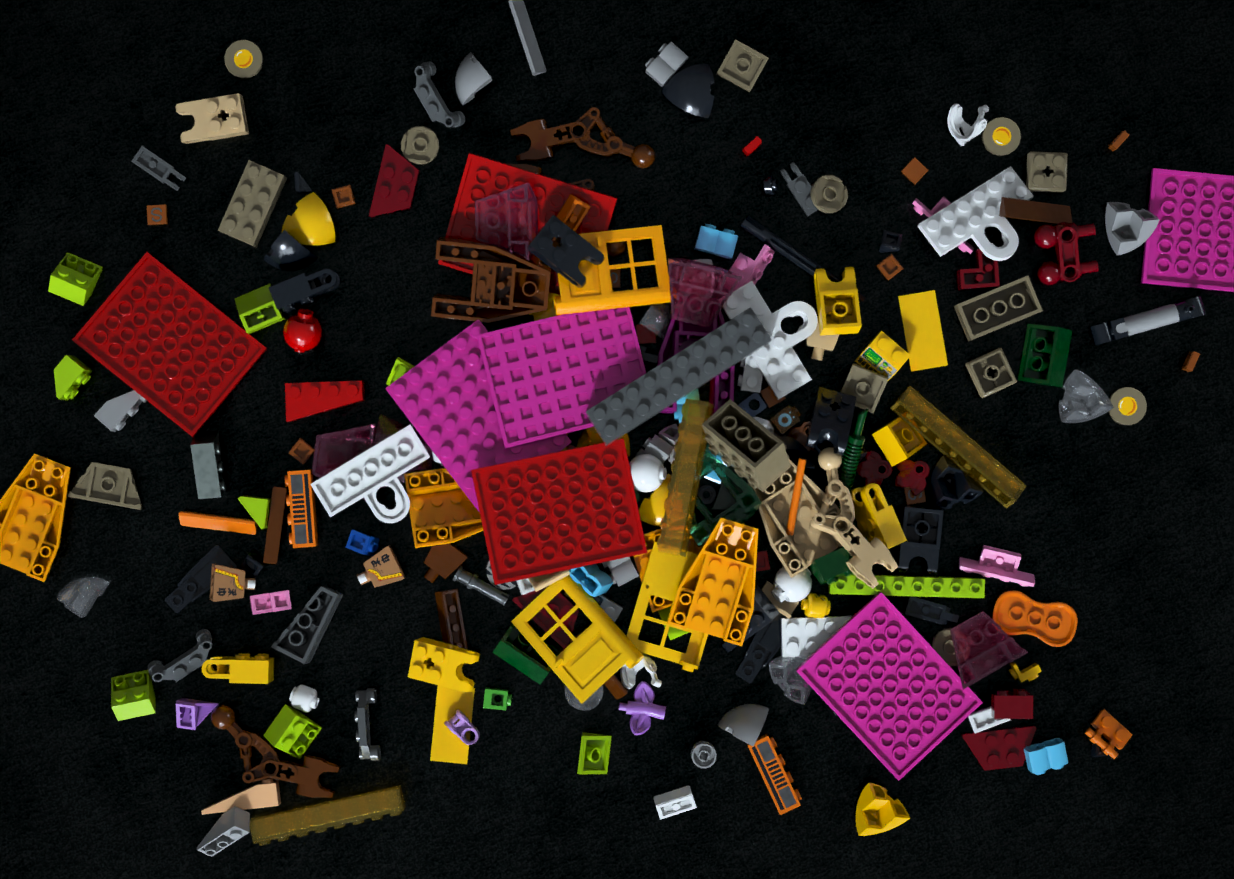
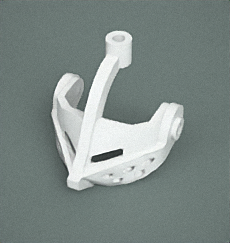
(956, 121)
(628, 675)

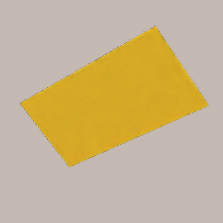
(923, 330)
(445, 744)

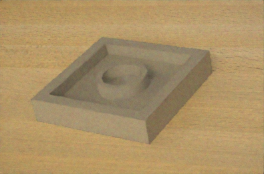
(742, 65)
(864, 385)

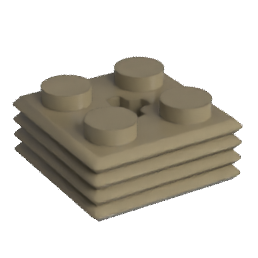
(1037, 180)
(995, 361)

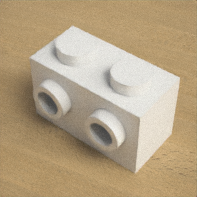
(751, 378)

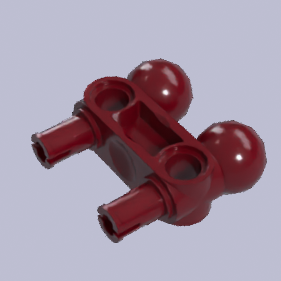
(1066, 252)

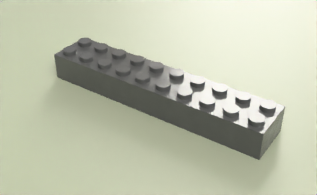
(678, 376)

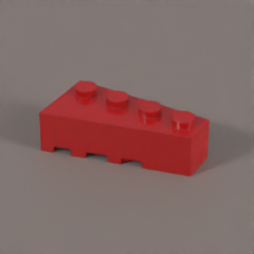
(318, 397)

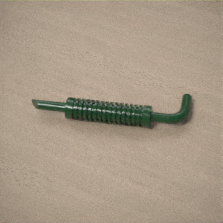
(852, 456)

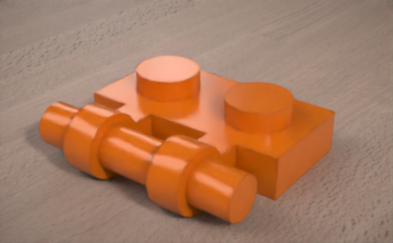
(1112, 730)

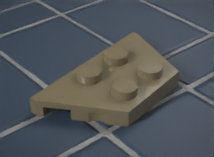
(108, 485)

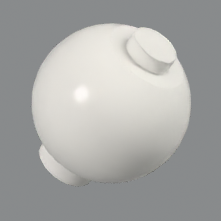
(647, 472)
(790, 588)

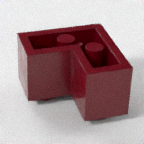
(983, 276)
(1012, 704)

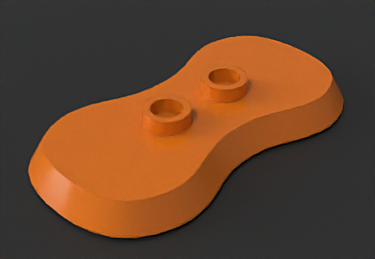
(1050, 622)

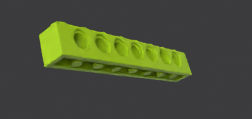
(912, 586)

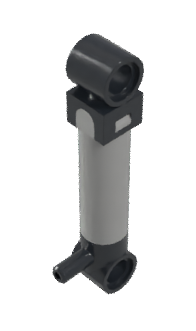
(1148, 320)

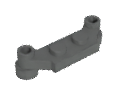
(432, 99)
(184, 663)
(367, 750)

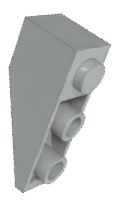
(117, 410)
(227, 830)

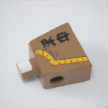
(382, 569)
(228, 583)

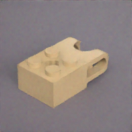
(208, 118)

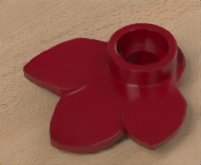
(870, 468)
(909, 476)

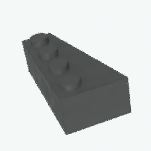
(309, 625)

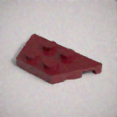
(394, 184)
(560, 606)
(1000, 747)

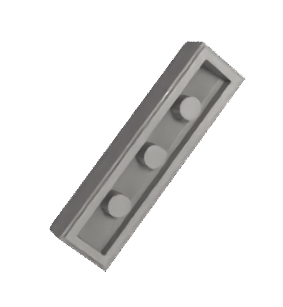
(527, 37)

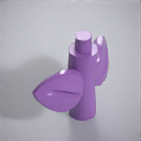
(642, 709)

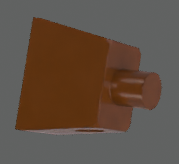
(443, 560)

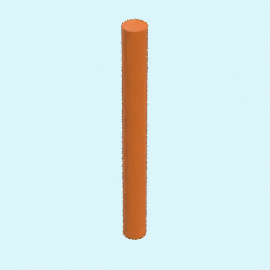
(795, 496)

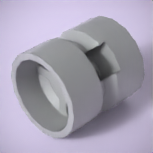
(703, 754)

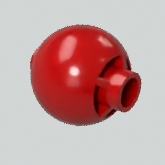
(302, 331)

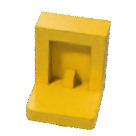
(1030, 672)

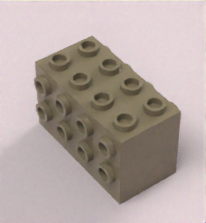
(746, 446)

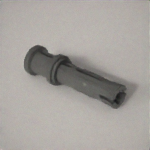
(472, 581)

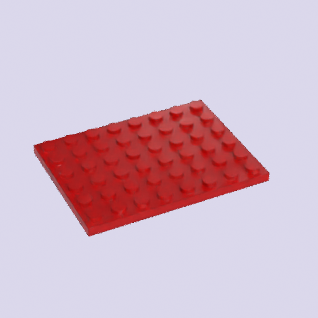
(488, 177)
(169, 344)
(559, 511)

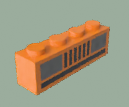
(302, 509)
(774, 775)

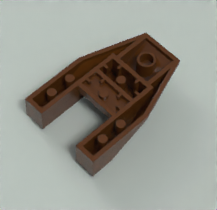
(501, 283)

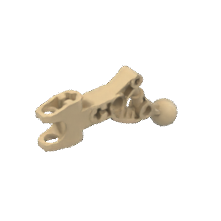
(863, 553)

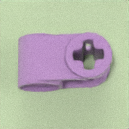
(462, 727)

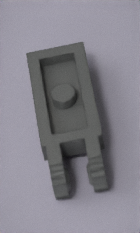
(156, 167)
(800, 189)

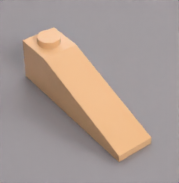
(257, 796)

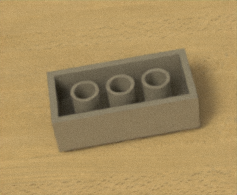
(252, 203)
(998, 308)

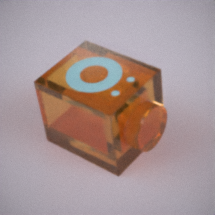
(785, 418)

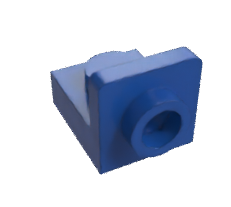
(362, 543)

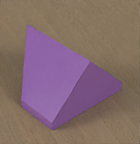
(192, 712)

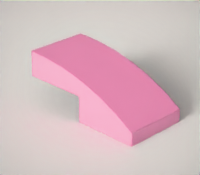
(270, 602)

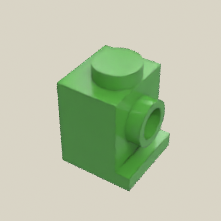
(491, 703)

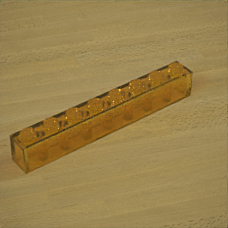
(958, 447)
(685, 478)
(327, 814)

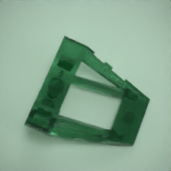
(744, 508)

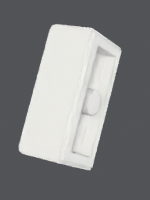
(674, 802)

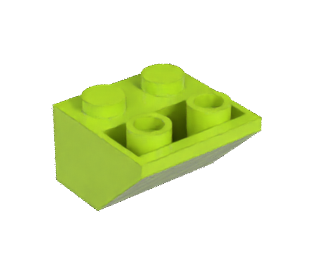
(74, 279)
(258, 309)
(69, 376)
(132, 695)
(292, 731)

